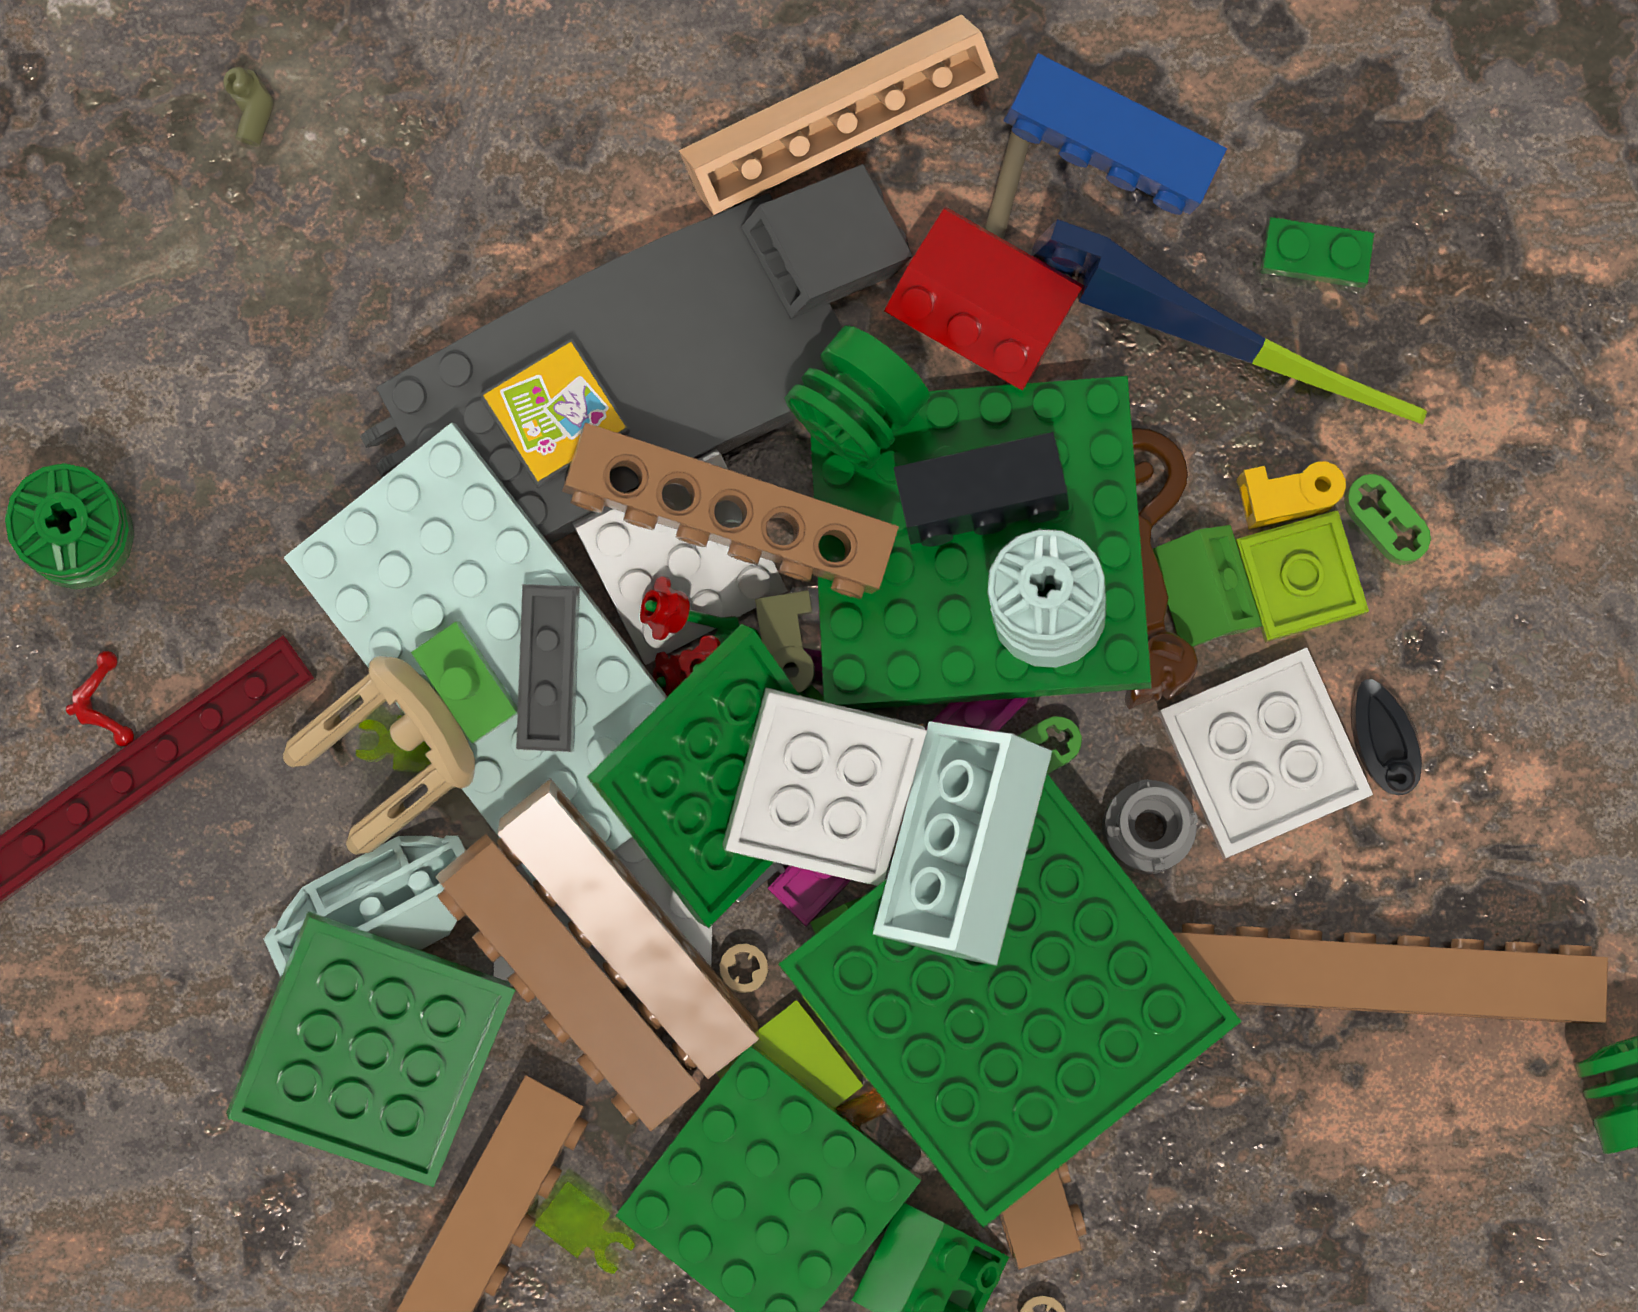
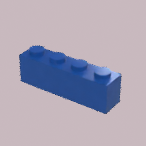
(1114, 135)

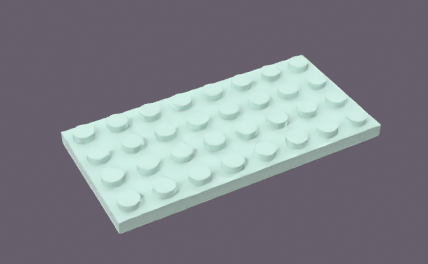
(451, 546)

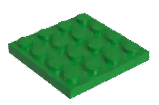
(682, 772)
(370, 1050)
(768, 1192)

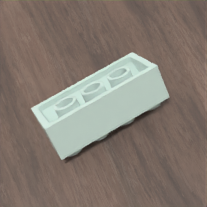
(963, 842)

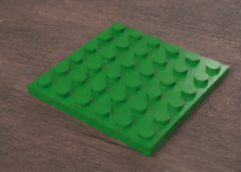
(931, 621)
(1028, 1056)

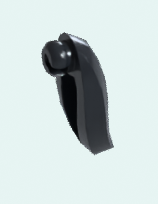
(1386, 738)

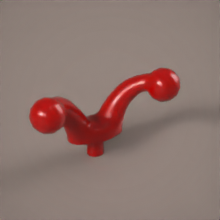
(83, 706)

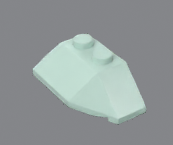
(380, 893)

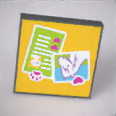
(546, 408)

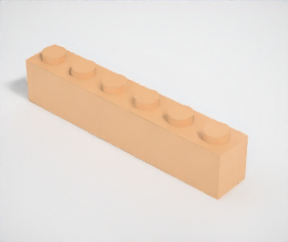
(838, 114)

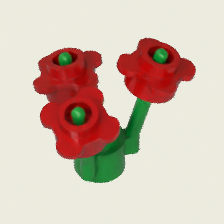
(667, 613)

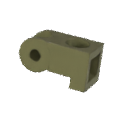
(783, 636)

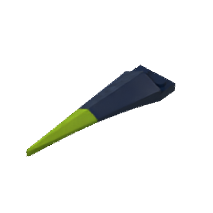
(1134, 291)

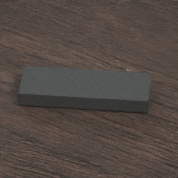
(548, 667)

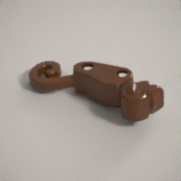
(1171, 657)

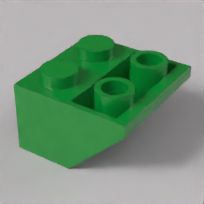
(929, 1268)

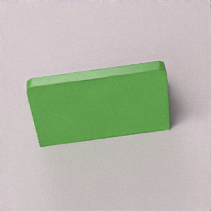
(1207, 585)

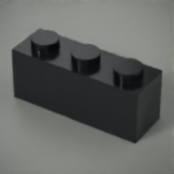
(982, 490)

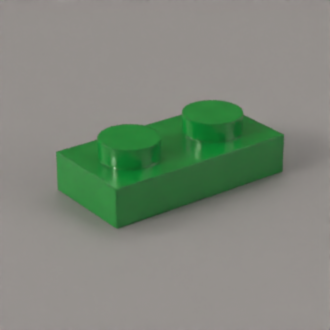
(1317, 252)

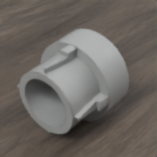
(1169, 806)

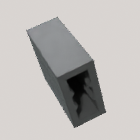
(827, 240)

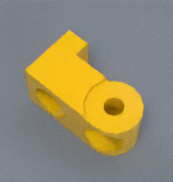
(1289, 496)

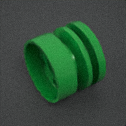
(864, 389)
(98, 535)
(1619, 1064)

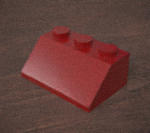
(983, 298)

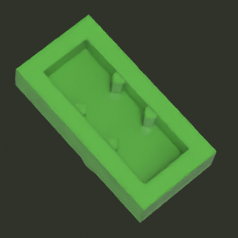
(465, 681)

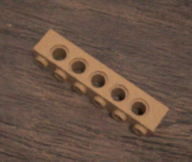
(864, 538)

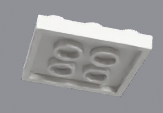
(635, 557)
(1265, 753)
(824, 787)

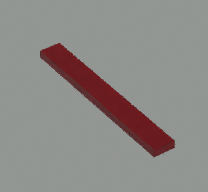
(149, 764)

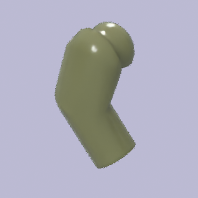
(253, 101)

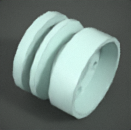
(1055, 627)

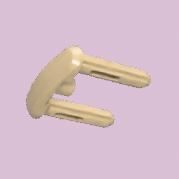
(424, 720)

